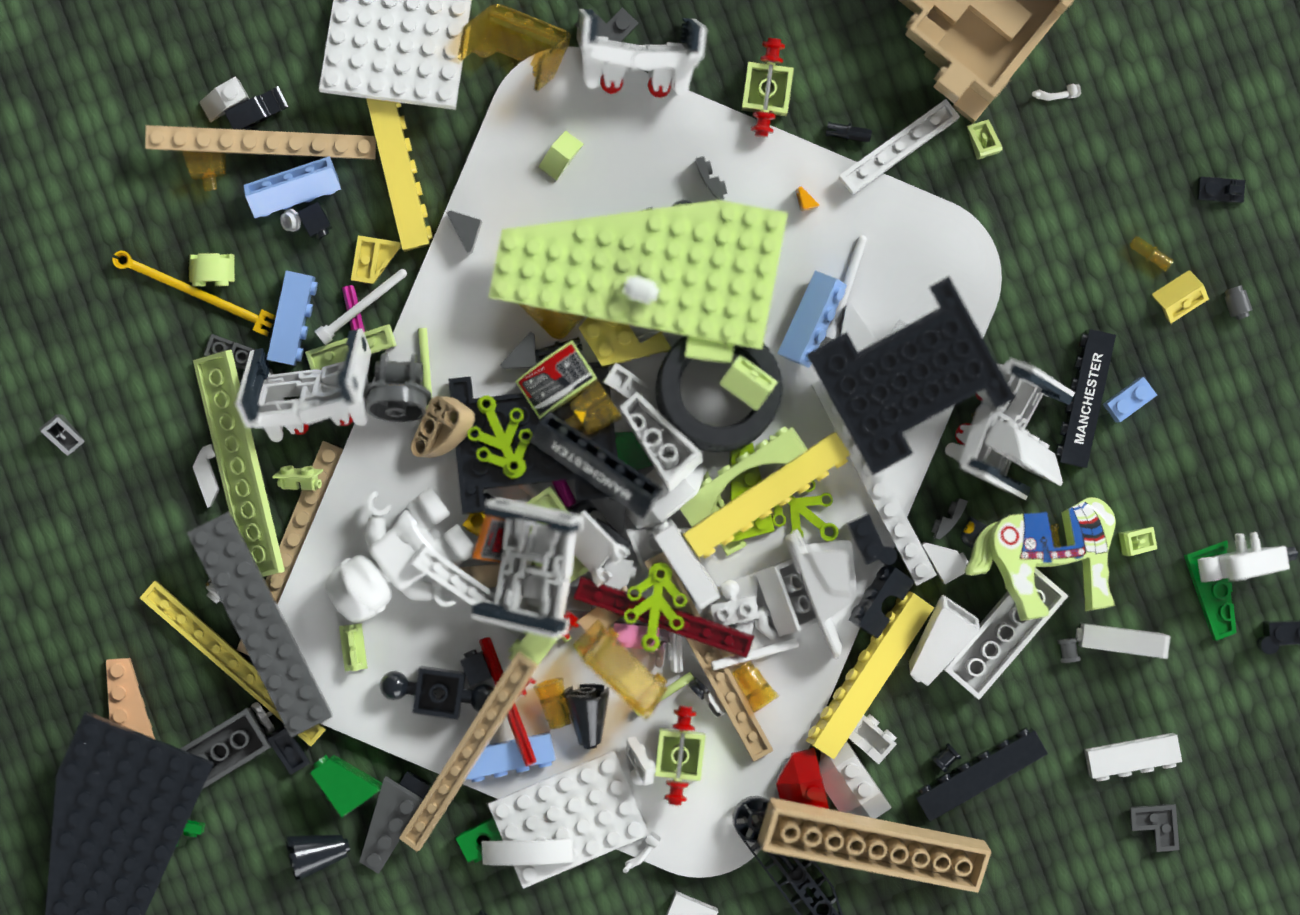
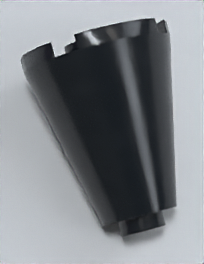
(588, 712)
(315, 852)

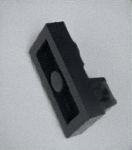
(1221, 189)
(288, 750)

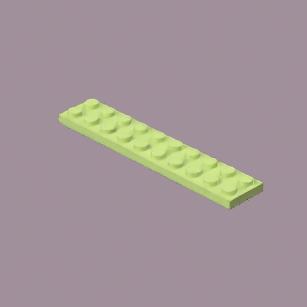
(238, 459)

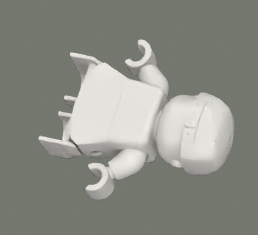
(362, 586)

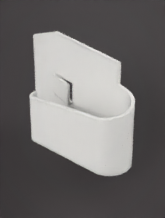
(661, 652)
(715, 705)

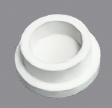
(290, 220)

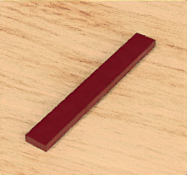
(693, 628)

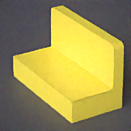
(1181, 296)

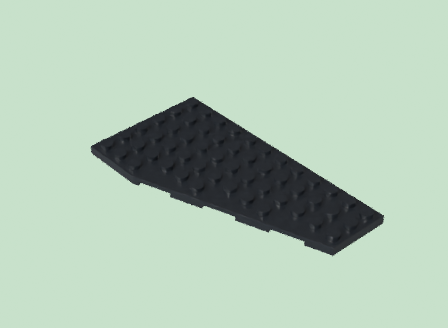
(117, 818)

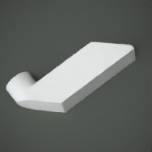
(205, 474)

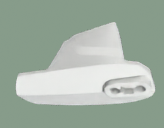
(828, 579)

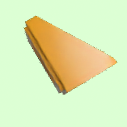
(805, 200)

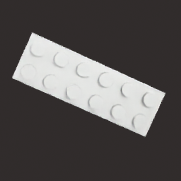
(1001, 639)

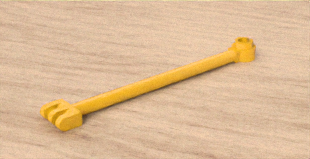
(259, 320)

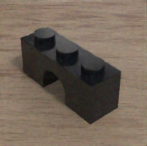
(868, 612)

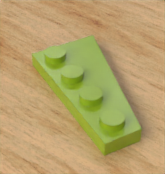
(742, 483)

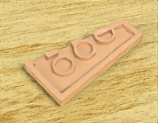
(124, 697)

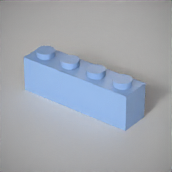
(292, 187)
(291, 318)
(812, 318)
(505, 756)

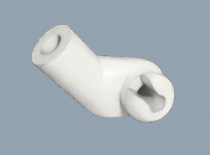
(763, 625)

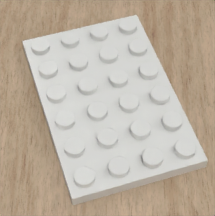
(583, 804)

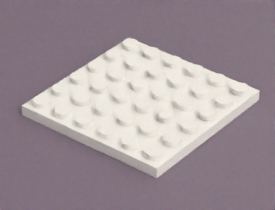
(396, 50)

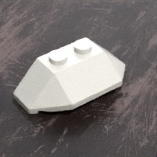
(668, 501)
(851, 784)

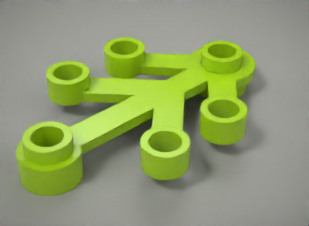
(502, 440)
(798, 507)
(656, 603)

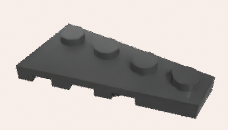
(390, 818)

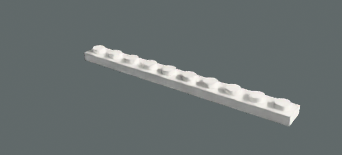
(882, 498)

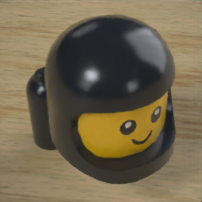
(972, 531)

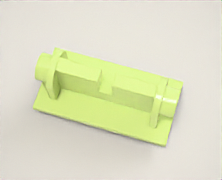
(289, 478)
(353, 647)

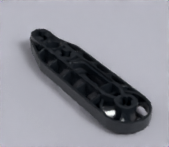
(798, 876)

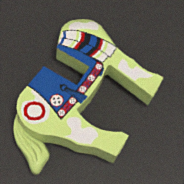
(1026, 542)

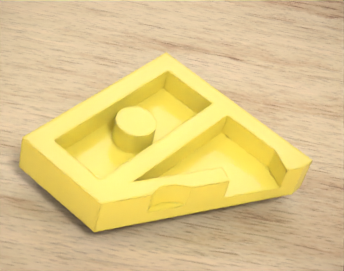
(372, 258)

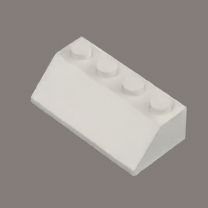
(1024, 450)

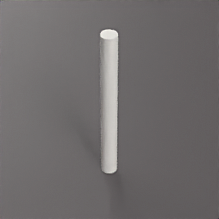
(754, 654)

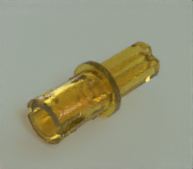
(1151, 253)

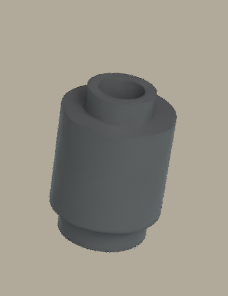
(1238, 302)

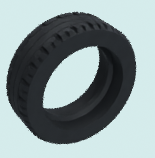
(705, 436)

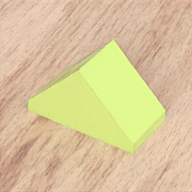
(984, 139)
(560, 155)
(1137, 541)

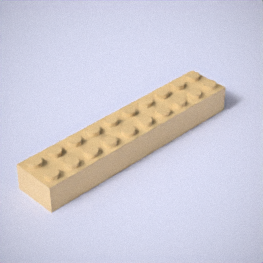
(874, 845)

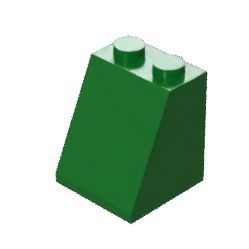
(344, 783)

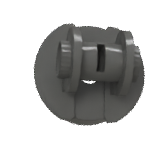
(390, 399)

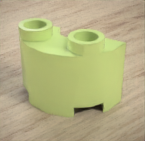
(211, 268)

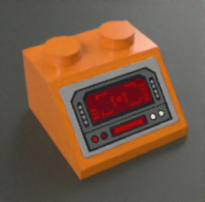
(490, 540)

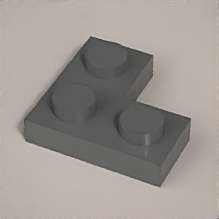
(618, 27)
(1161, 819)

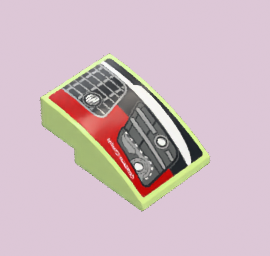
(556, 380)

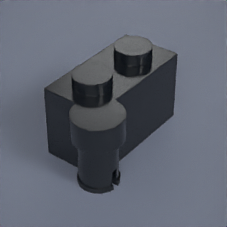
(869, 542)
(1279, 633)

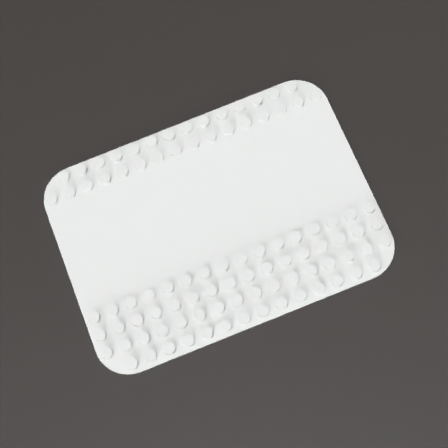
(632, 158)

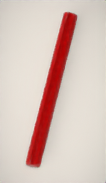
(513, 715)

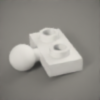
(734, 609)
(643, 767)

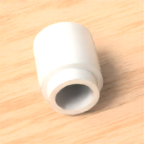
(641, 289)

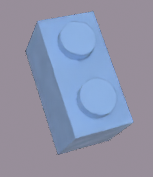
(1130, 399)

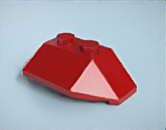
(802, 780)

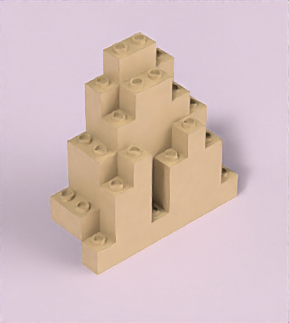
(978, 43)

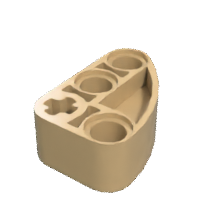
(442, 427)

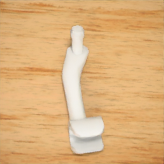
(1072, 92)
(652, 840)

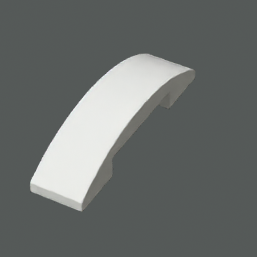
(628, 384)
(527, 852)

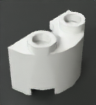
(872, 739)

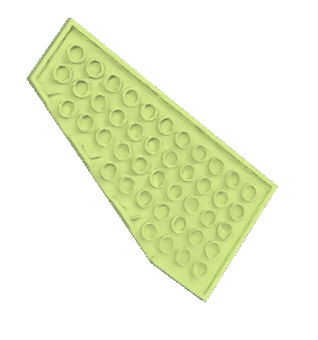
(707, 258)

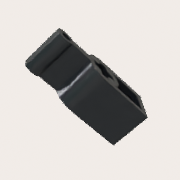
(256, 109)

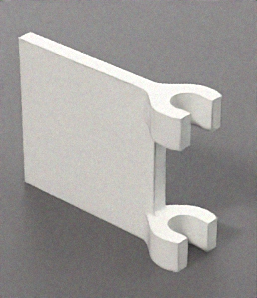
(594, 547)

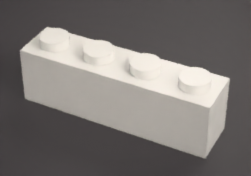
(1132, 756)

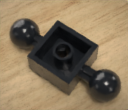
(395, 686)

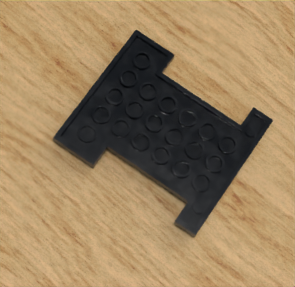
(908, 377)
(540, 467)

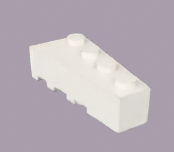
(664, 445)

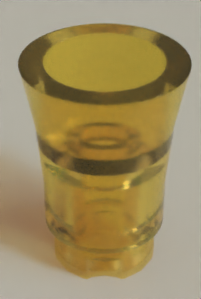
(754, 686)
(553, 702)

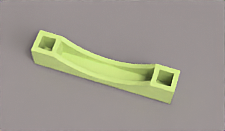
(780, 450)

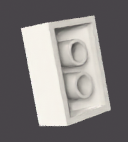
(786, 597)

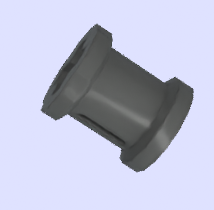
(1069, 650)

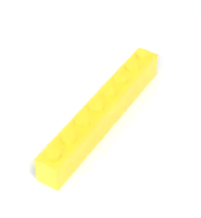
(399, 174)
(767, 494)
(868, 675)

